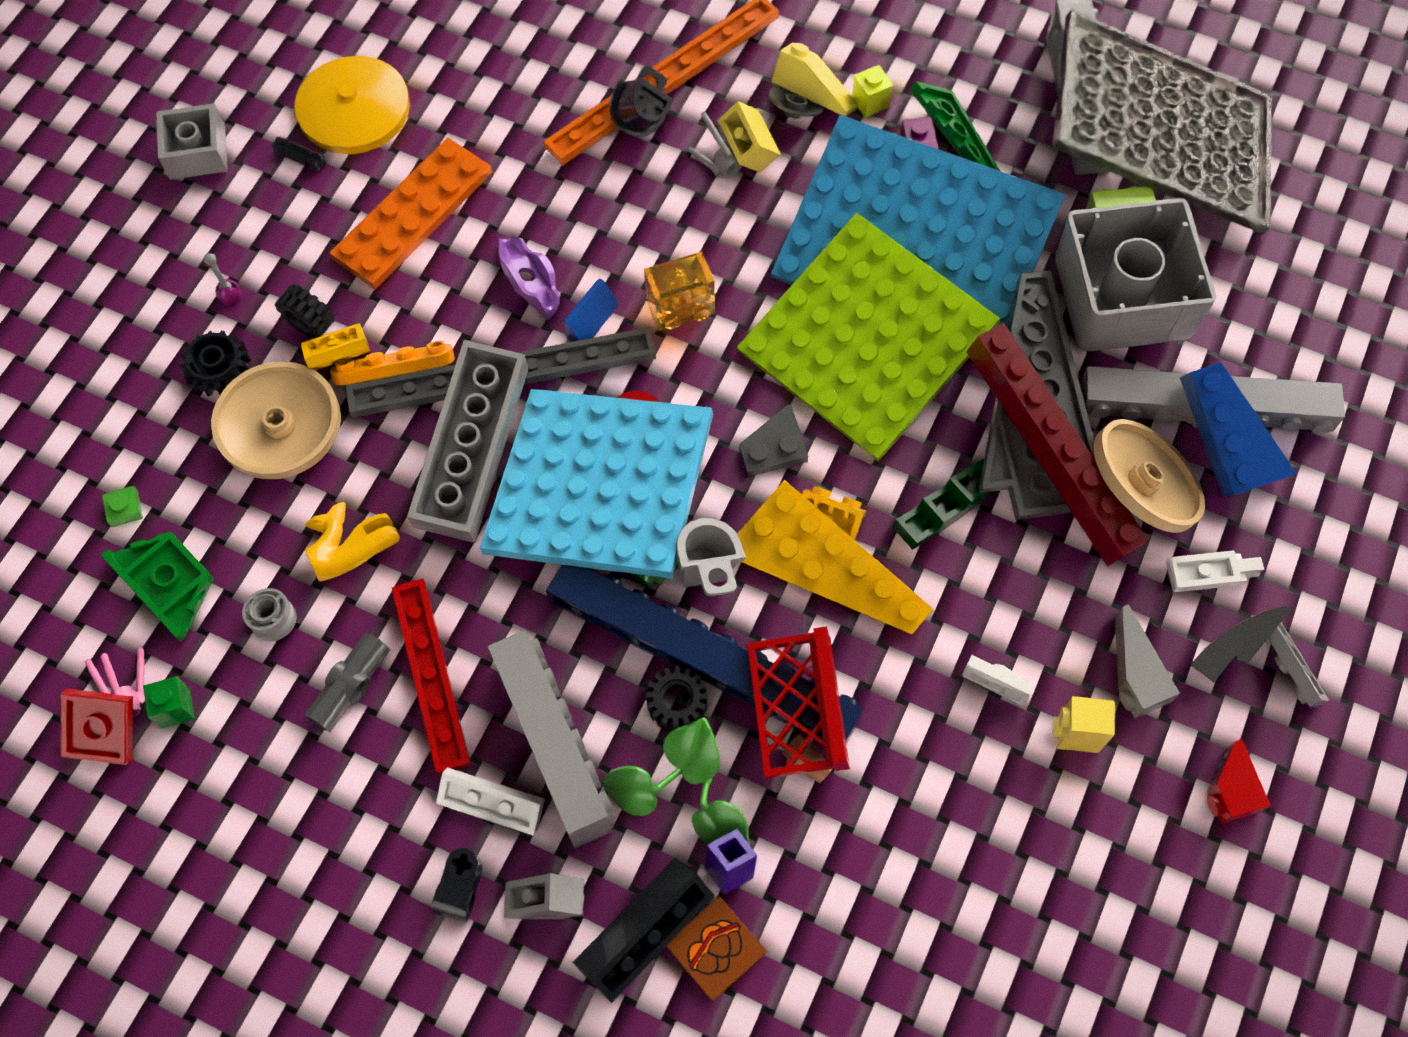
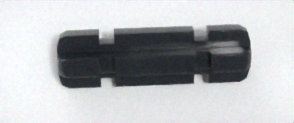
(298, 153)

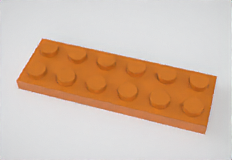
(411, 213)

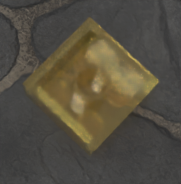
(680, 291)

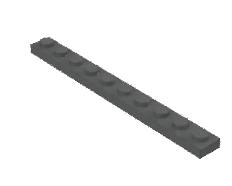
(543, 365)

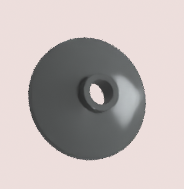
(793, 104)

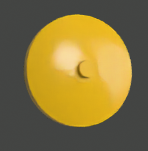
(352, 105)

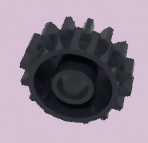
(214, 361)

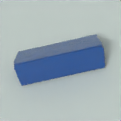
(590, 312)

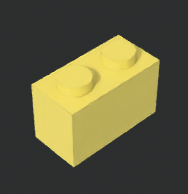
(749, 137)
(1084, 724)

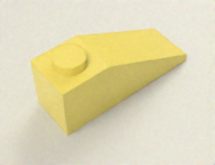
(810, 78)

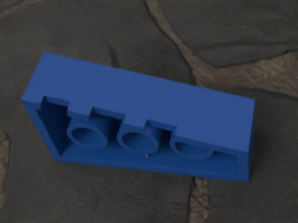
(1232, 433)

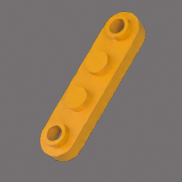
(386, 365)

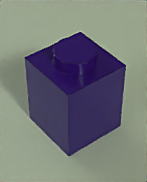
(730, 861)

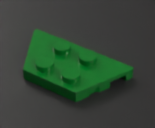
(164, 579)

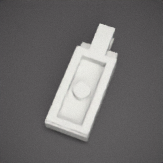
(1211, 570)

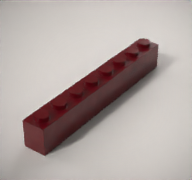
(1055, 444)

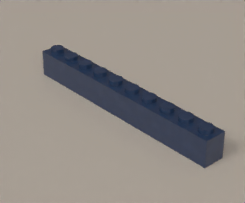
(683, 642)

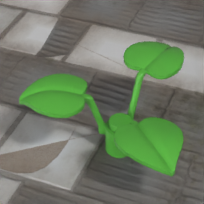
(695, 756)

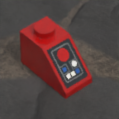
(1236, 786)

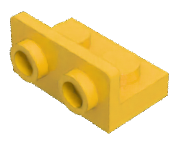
(335, 346)
(844, 514)

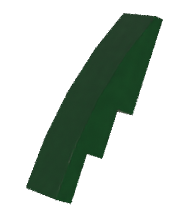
(942, 507)

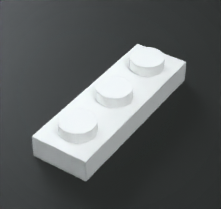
(490, 801)

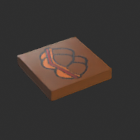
(716, 949)

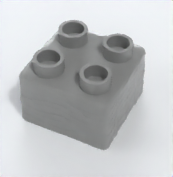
(1133, 274)

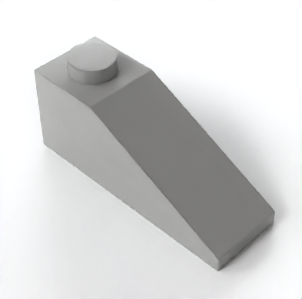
(1141, 674)

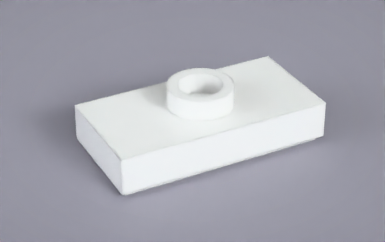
(998, 679)

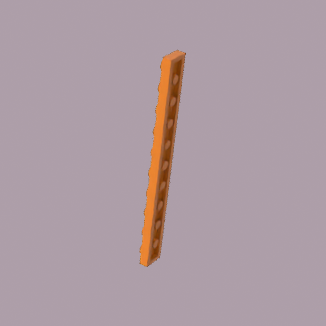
(676, 68)

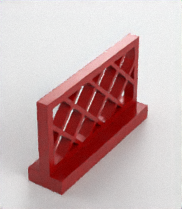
(828, 703)

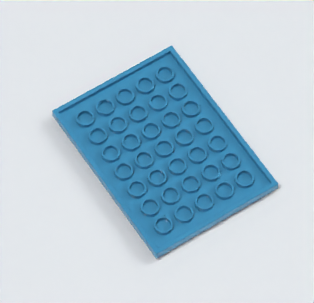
(944, 209)

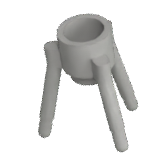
(724, 157)

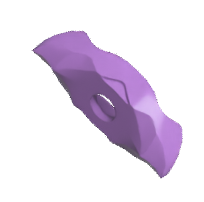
(540, 292)

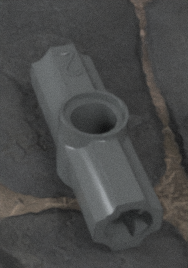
(347, 682)

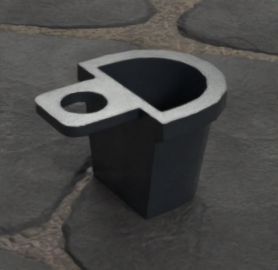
(639, 106)

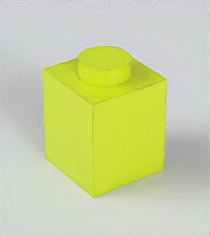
(872, 91)

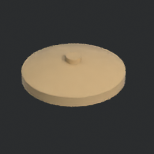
(276, 420)
(1149, 476)

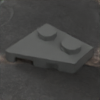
(774, 445)

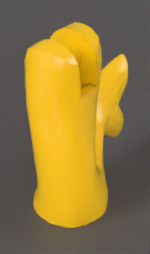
(363, 543)

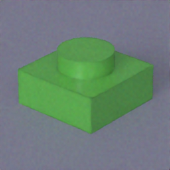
(122, 506)

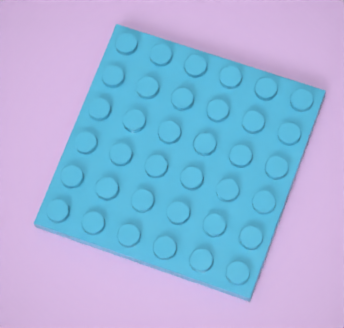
(599, 483)

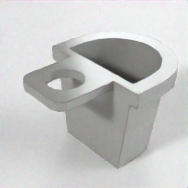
(708, 555)

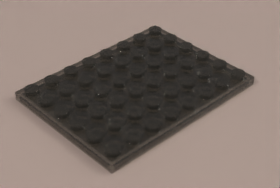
(1164, 122)

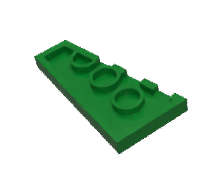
(953, 122)

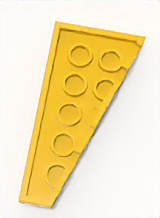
(810, 551)

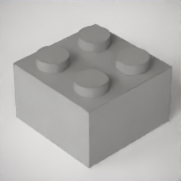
(191, 141)

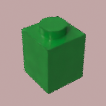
(168, 702)

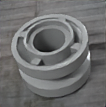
(263, 603)

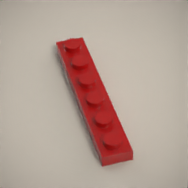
(431, 676)

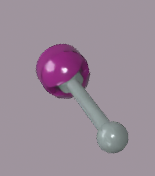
(226, 290)

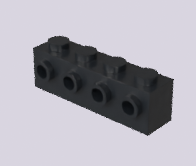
(643, 929)

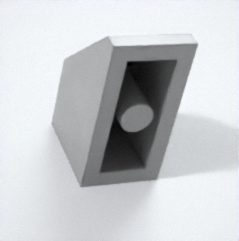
(544, 897)

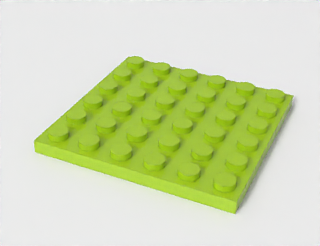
(867, 336)

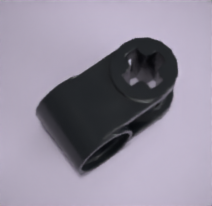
(457, 892)

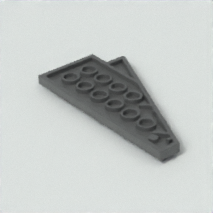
(1042, 336)

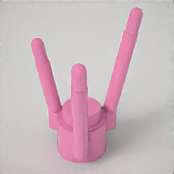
(138, 696)

